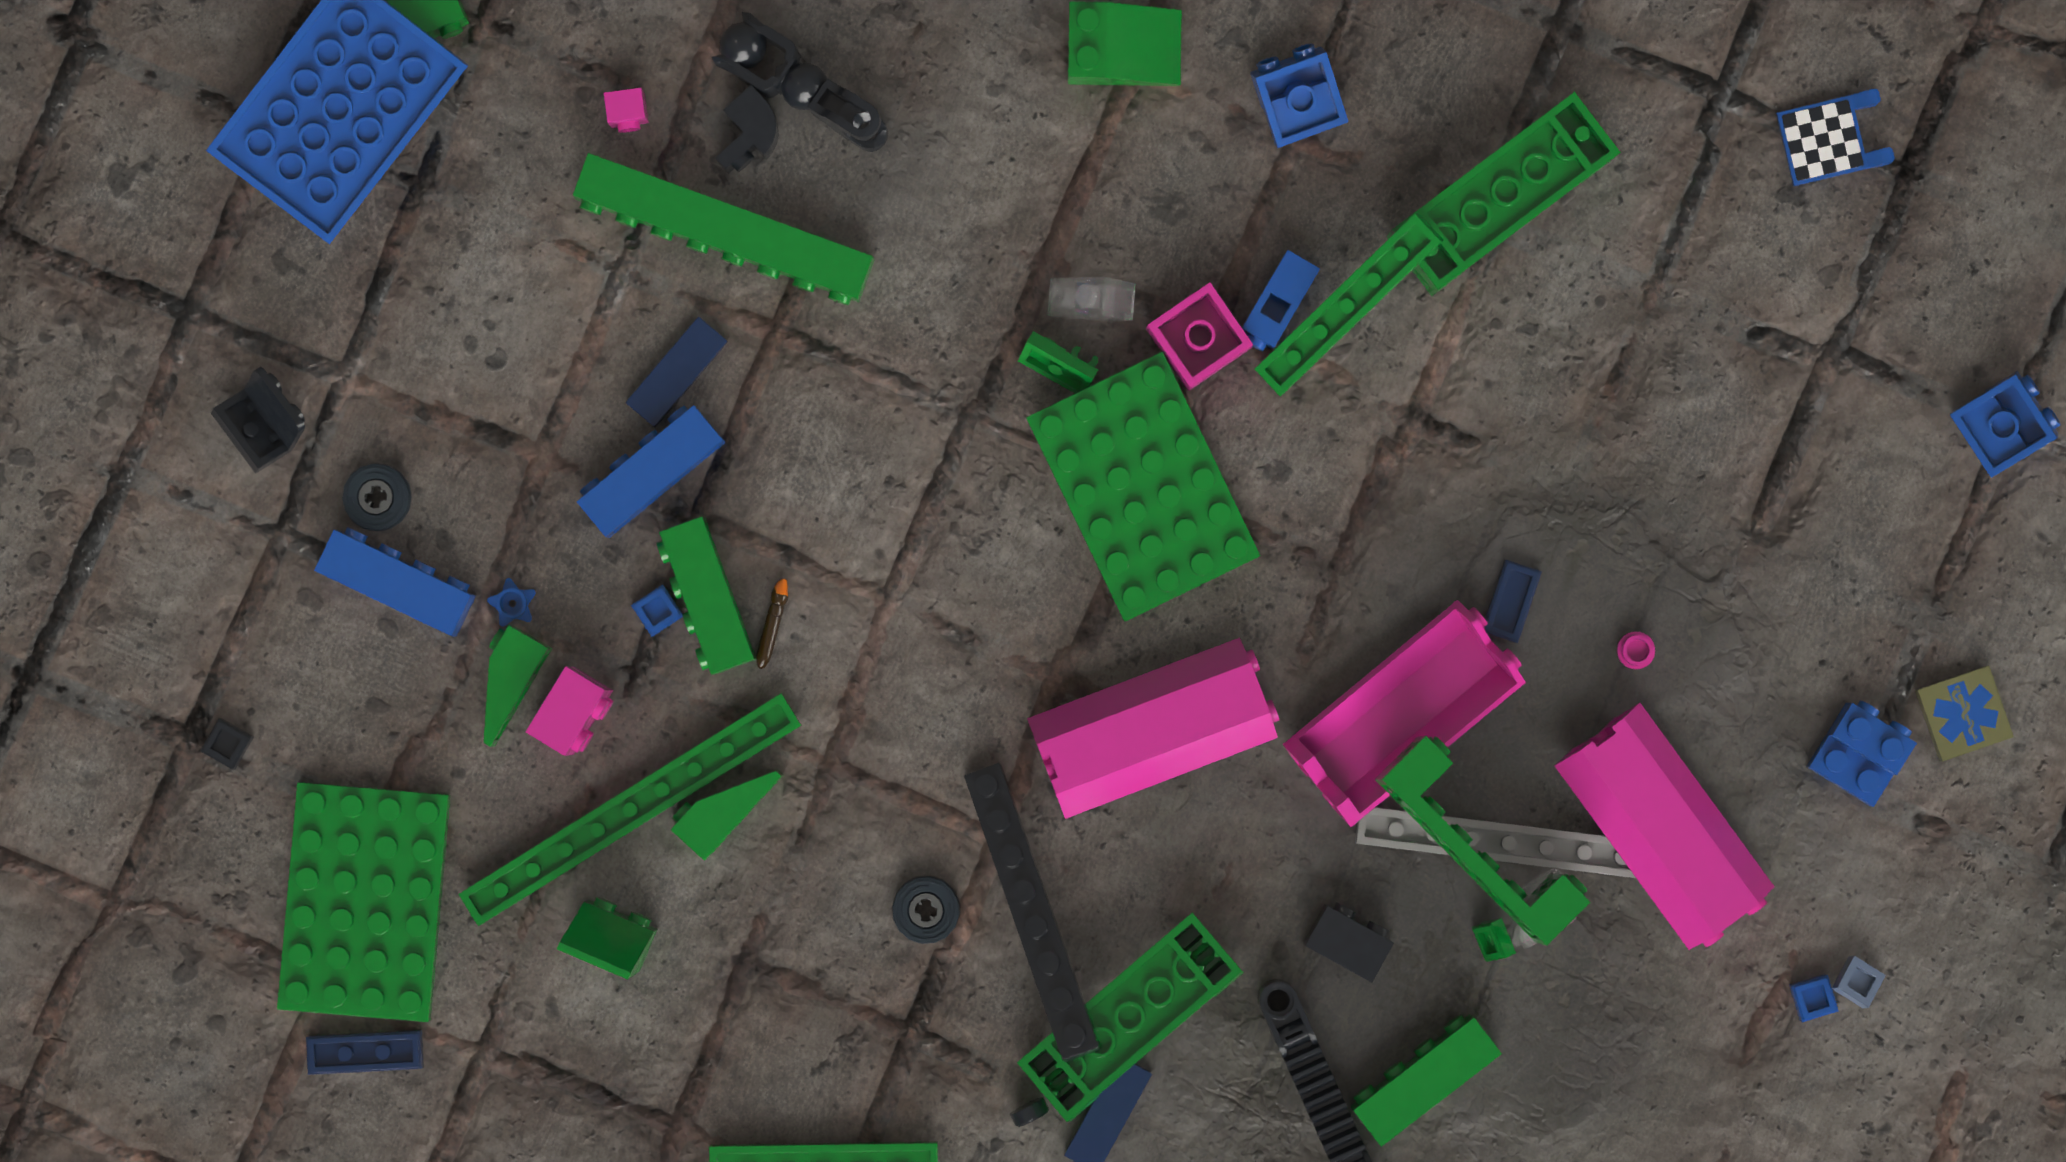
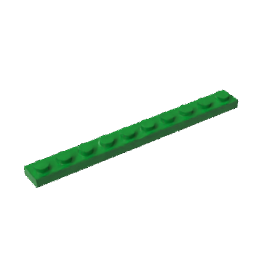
(630, 809)

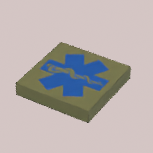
(1964, 713)

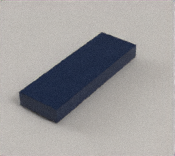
(676, 372)
(364, 1052)
(1107, 1117)

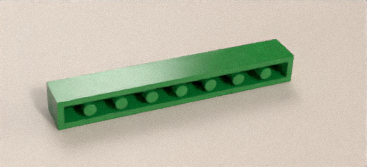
(723, 228)

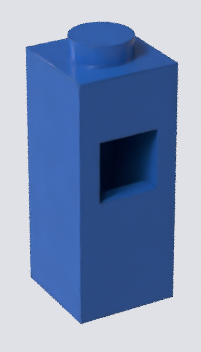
(1279, 301)

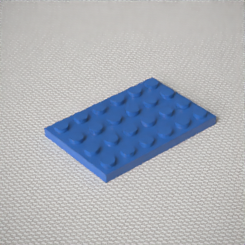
(336, 110)

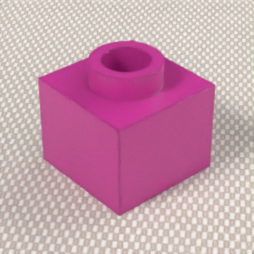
(626, 109)

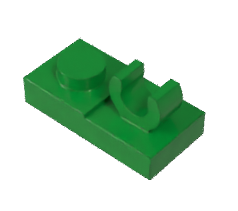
(1058, 365)

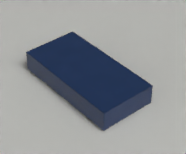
(1511, 601)

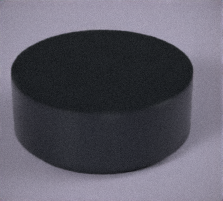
(1029, 1112)

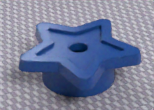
(508, 613)

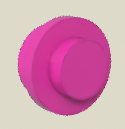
(1635, 650)

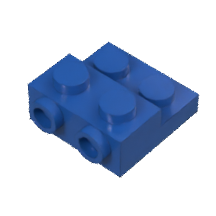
(1299, 94)
(2006, 423)
(1862, 752)

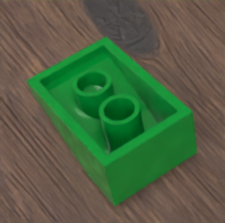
(1123, 44)
(609, 938)

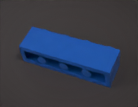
(650, 471)
(395, 582)

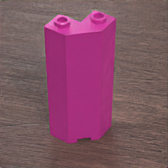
(1427, 687)
(1154, 727)
(1665, 827)

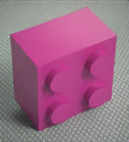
(1199, 336)
(570, 712)

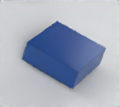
(657, 610)
(1813, 998)

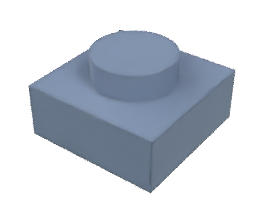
(1858, 981)

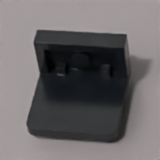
(261, 421)

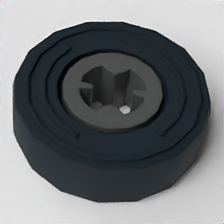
(390, 511)
(910, 922)

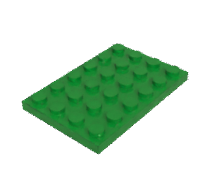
(1143, 486)
(363, 902)

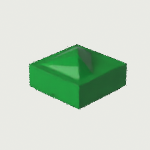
(1493, 939)

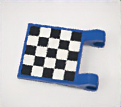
(1826, 139)

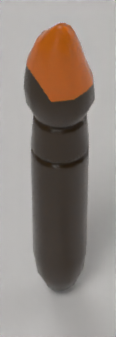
(779, 598)

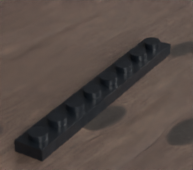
(1032, 912)

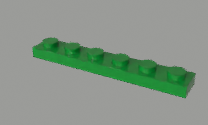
(1349, 304)

